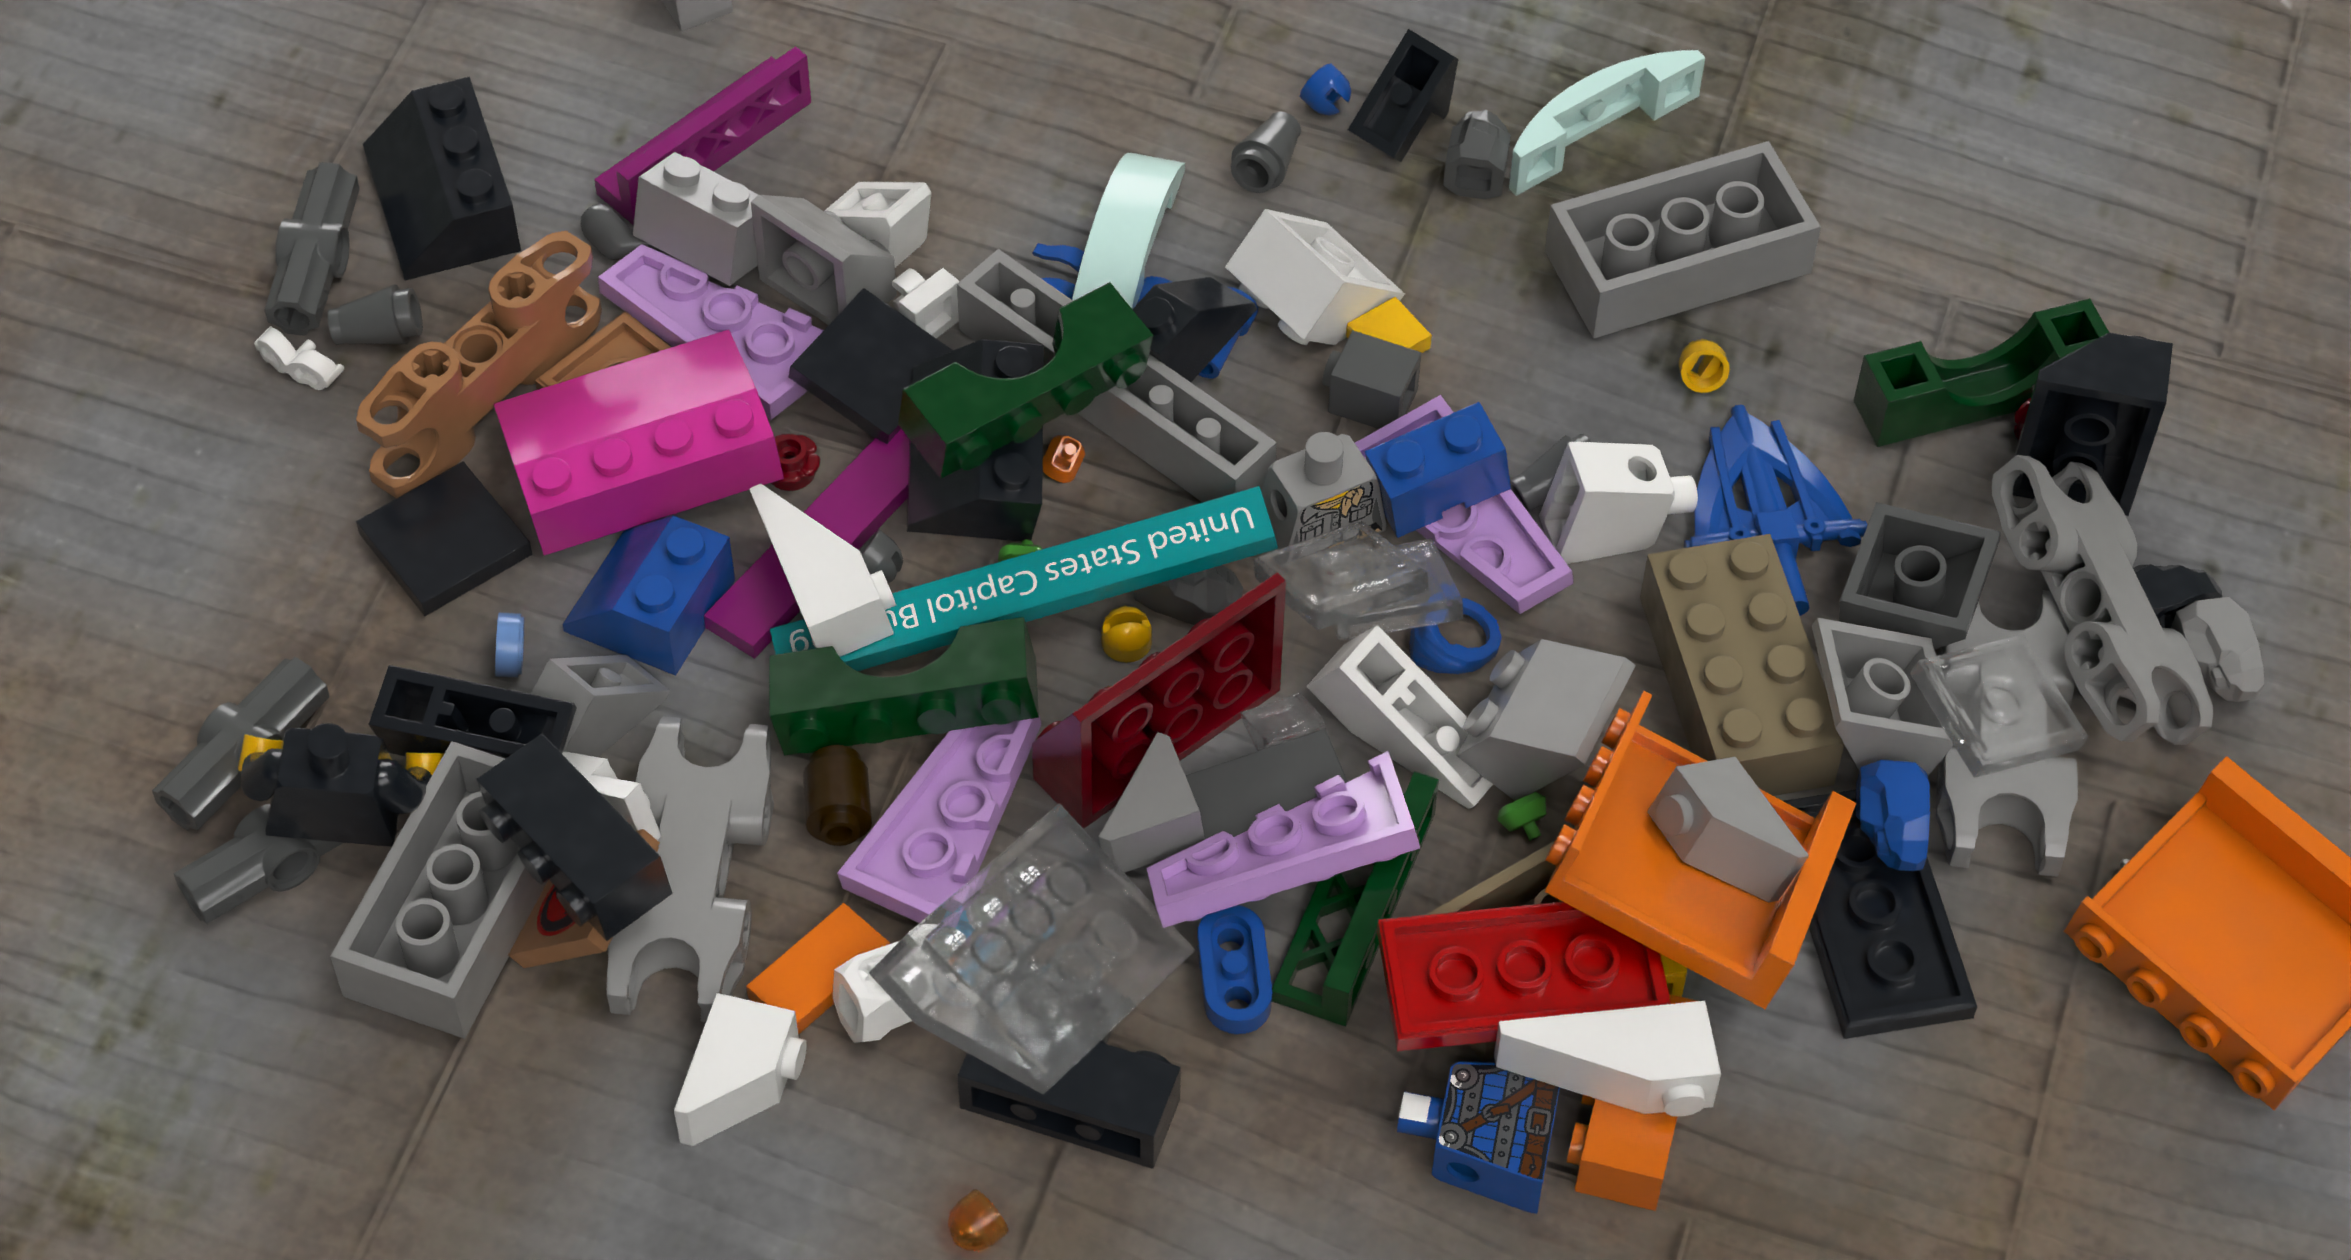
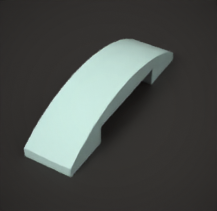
(1652, 82)
(1128, 224)

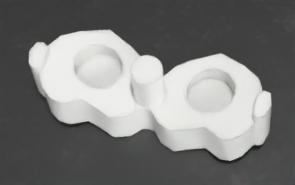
(302, 365)

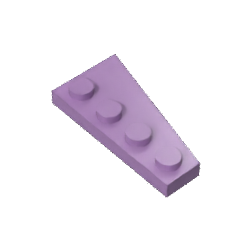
(685, 306)
(1492, 538)
(941, 820)
(1285, 849)

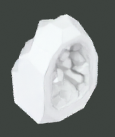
(861, 1002)

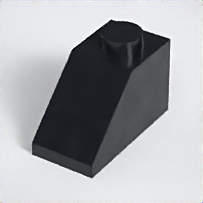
(1192, 322)

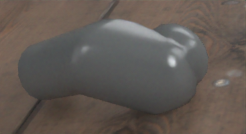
(609, 232)

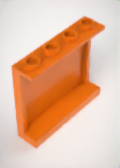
(1635, 882)
(2234, 933)

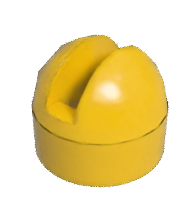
(1712, 370)
(1126, 634)

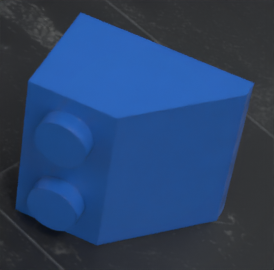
(655, 592)

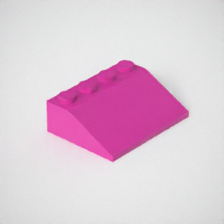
(639, 441)

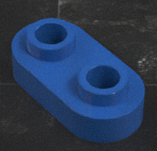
(1234, 973)

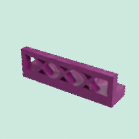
(717, 127)

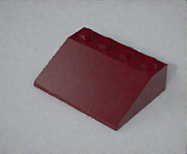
(1181, 692)

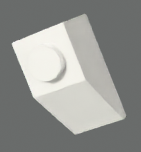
(738, 1066)

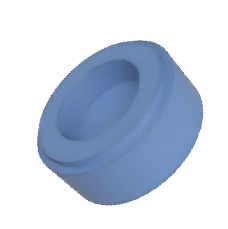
(509, 645)

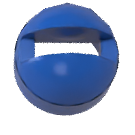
(1325, 89)

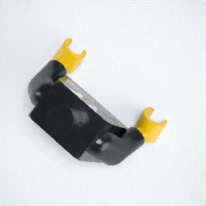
(333, 784)

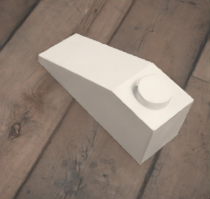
(827, 576)
(1400, 711)
(1627, 1057)

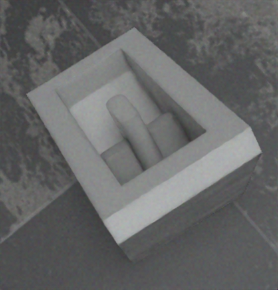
(1154, 813)

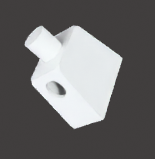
(1611, 500)

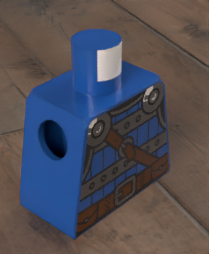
(1487, 1132)

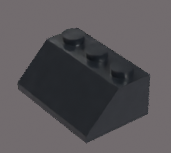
(441, 182)
(2099, 412)
(1003, 492)

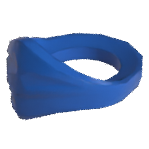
(1435, 653)

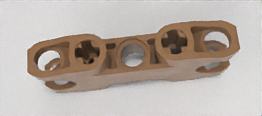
(455, 383)

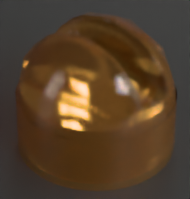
(976, 1222)

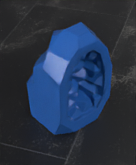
(1895, 811)

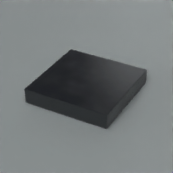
(866, 363)
(444, 538)

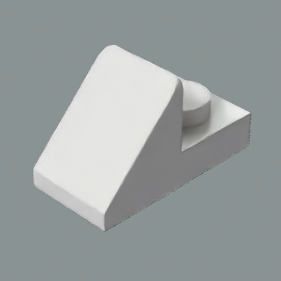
(887, 213)

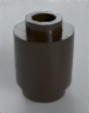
(837, 795)

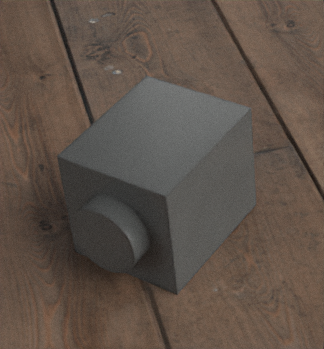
(1371, 380)

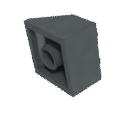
(1918, 575)

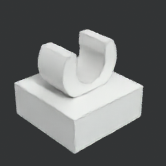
(930, 302)

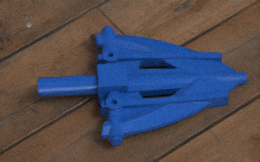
(1758, 455)

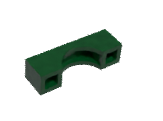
(1915, 394)
(965, 416)
(976, 682)

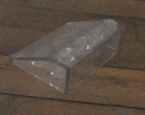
(1034, 955)

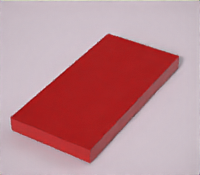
(1470, 969)

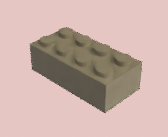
(1741, 662)

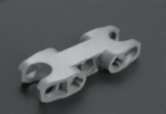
(2114, 632)
(2028, 797)
(699, 821)

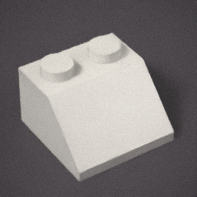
(1308, 277)

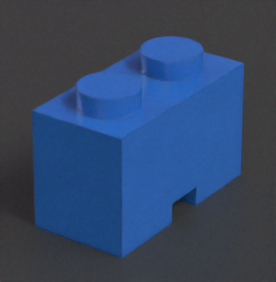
(1439, 468)

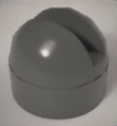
(882, 554)

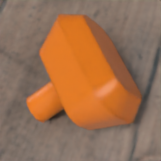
(1063, 458)

